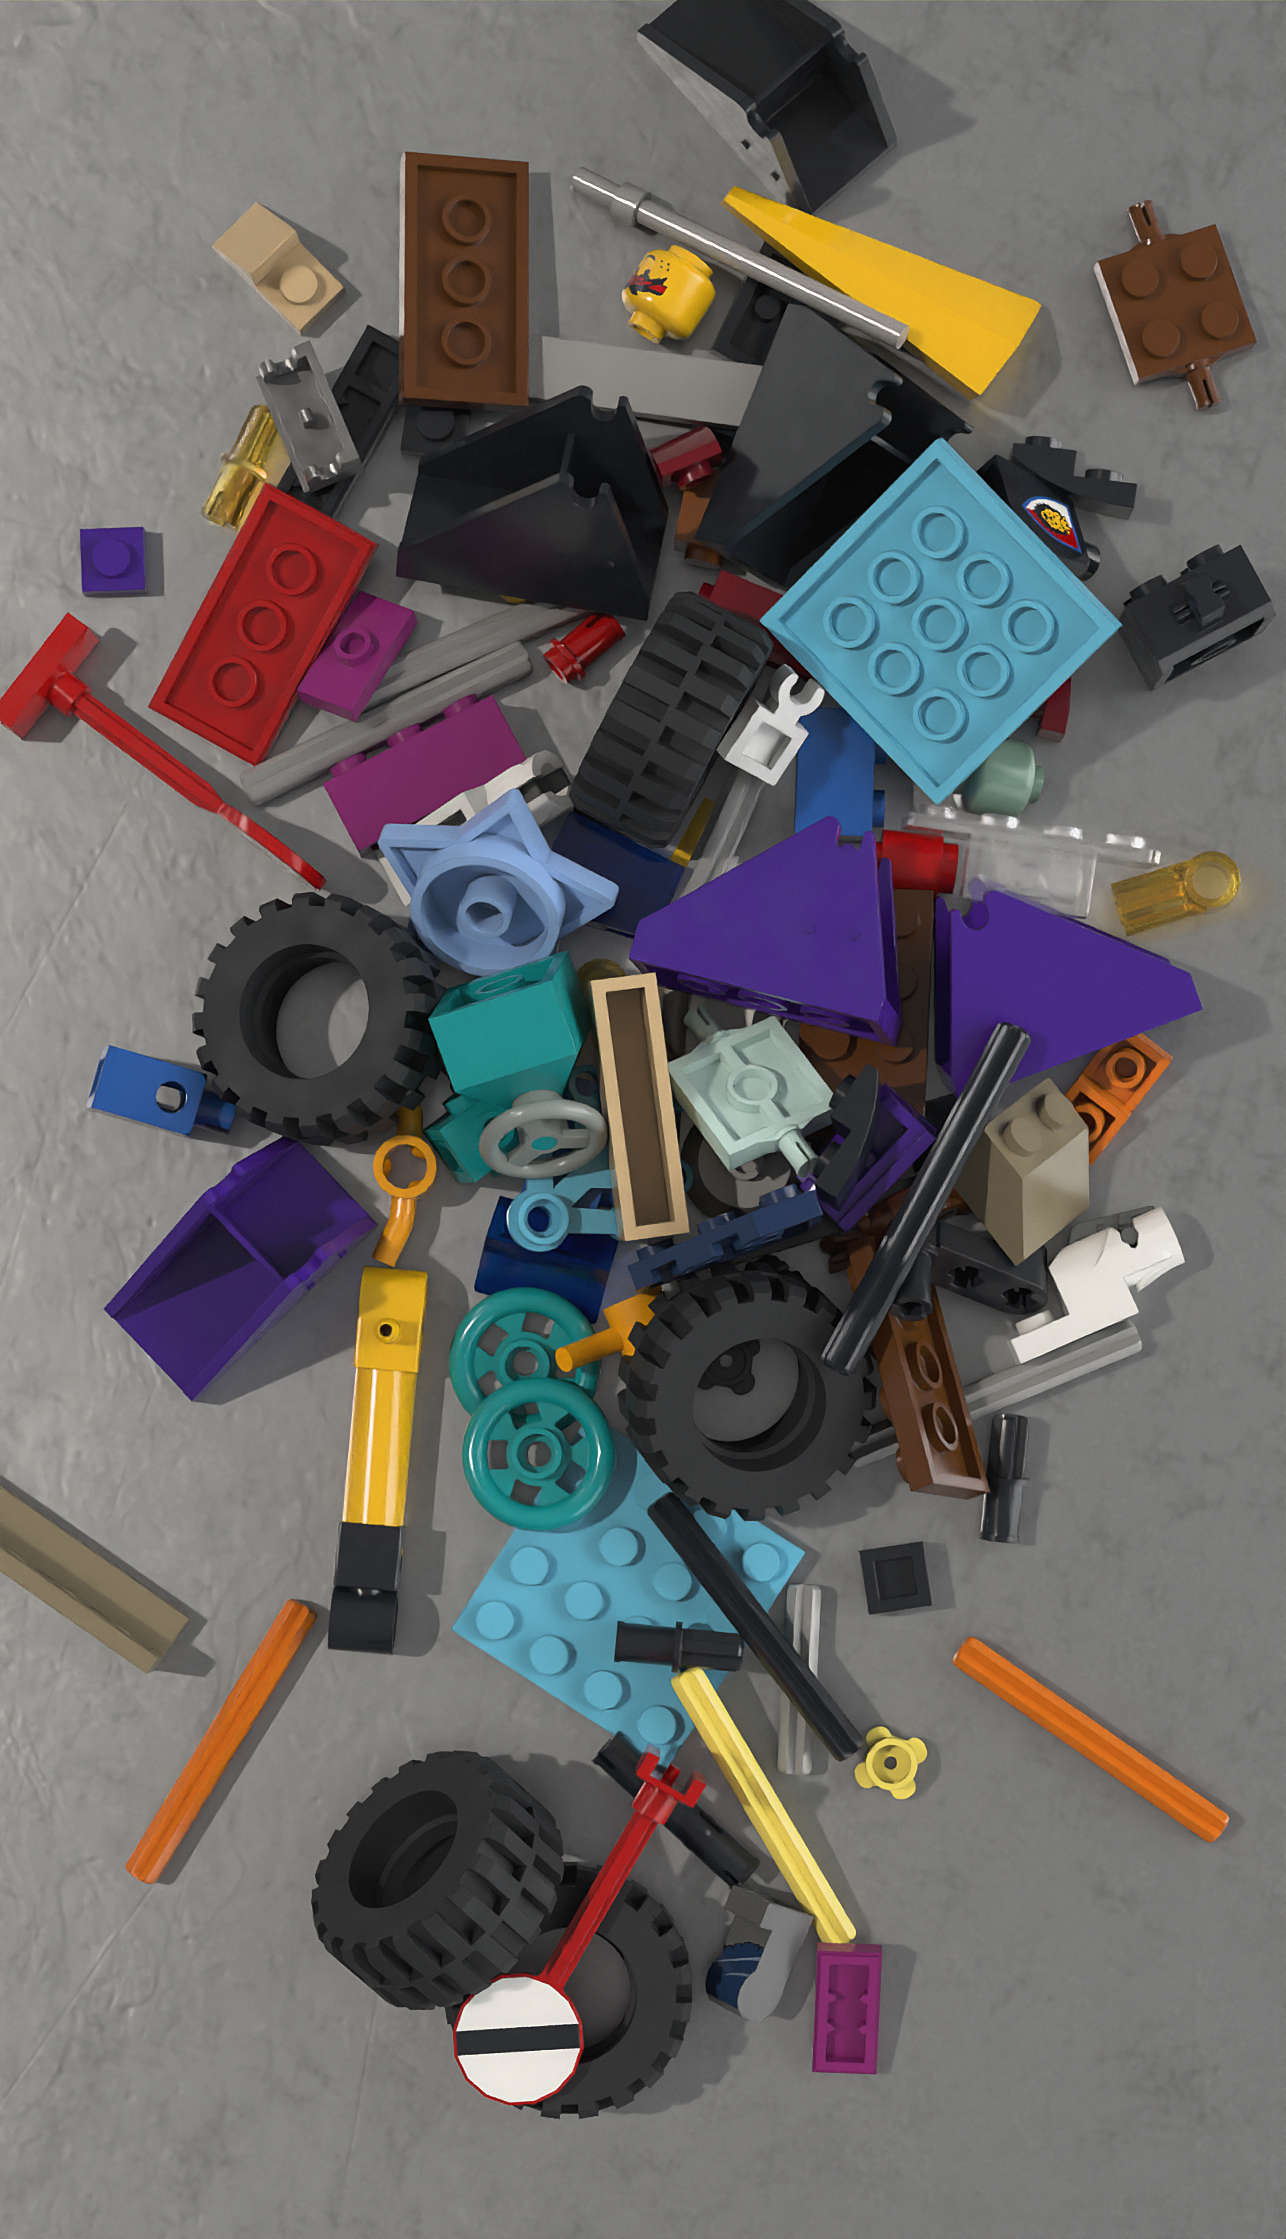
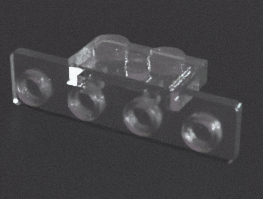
(1039, 868)

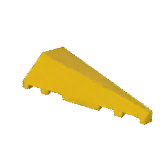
(954, 319)

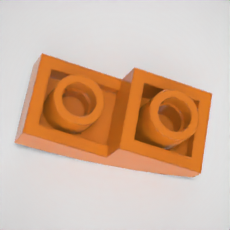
(1114, 1086)

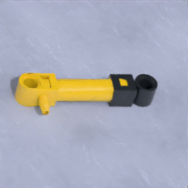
(378, 1460)

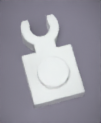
(768, 734)

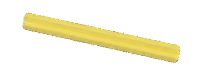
(762, 1805)

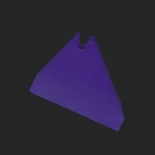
(788, 936)
(1049, 977)
(239, 1263)

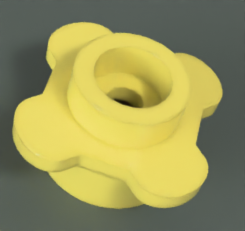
(883, 1745)

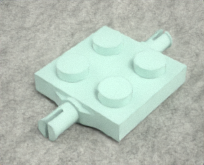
(750, 1092)

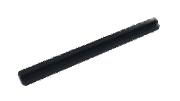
(925, 1199)

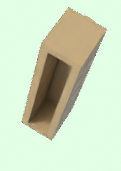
(637, 1107)

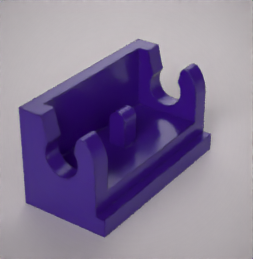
(898, 1143)

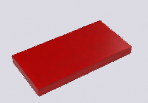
(263, 624)

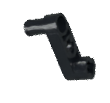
(973, 1270)

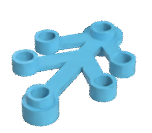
(558, 1200)

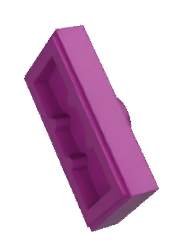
(357, 656)
(846, 2008)

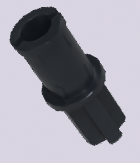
(1005, 1478)
(678, 1647)

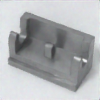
(308, 419)

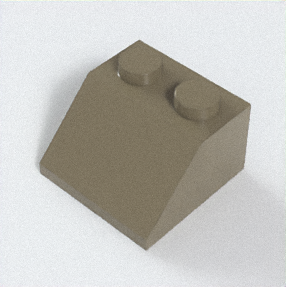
(1029, 1171)

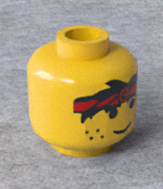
(668, 294)

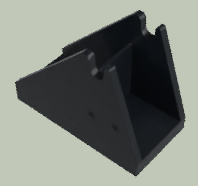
(777, 91)
(815, 449)
(542, 510)

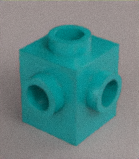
(458, 1133)

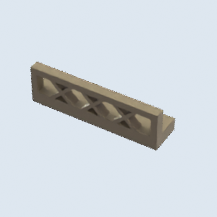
(85, 1585)

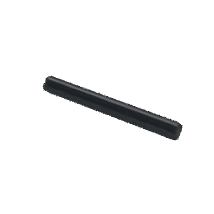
(755, 1626)

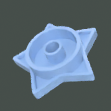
(491, 888)

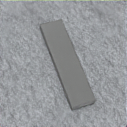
(655, 382)

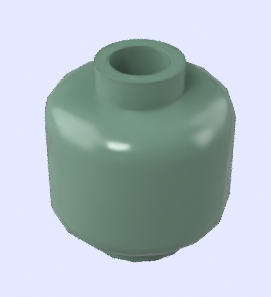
(1002, 782)

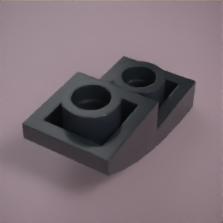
(1097, 492)
(856, 1120)

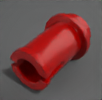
(583, 646)

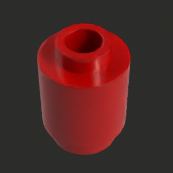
(919, 860)

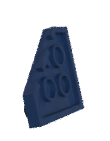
(724, 1238)

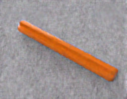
(1090, 1739)
(221, 1741)

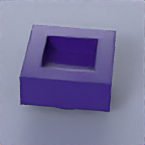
(113, 561)

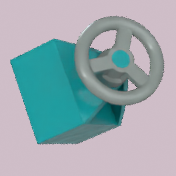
(515, 1047)

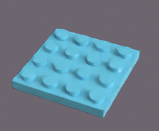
(940, 621)
(560, 1592)

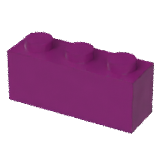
(422, 769)

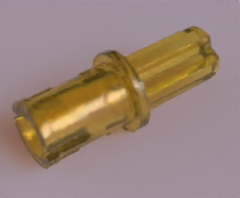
(242, 469)

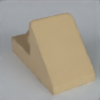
(279, 267)

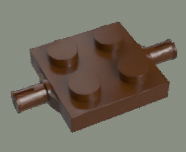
(1175, 304)

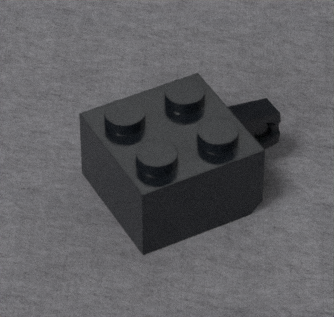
(1194, 617)

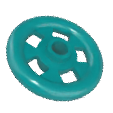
(508, 1311)
(494, 1423)

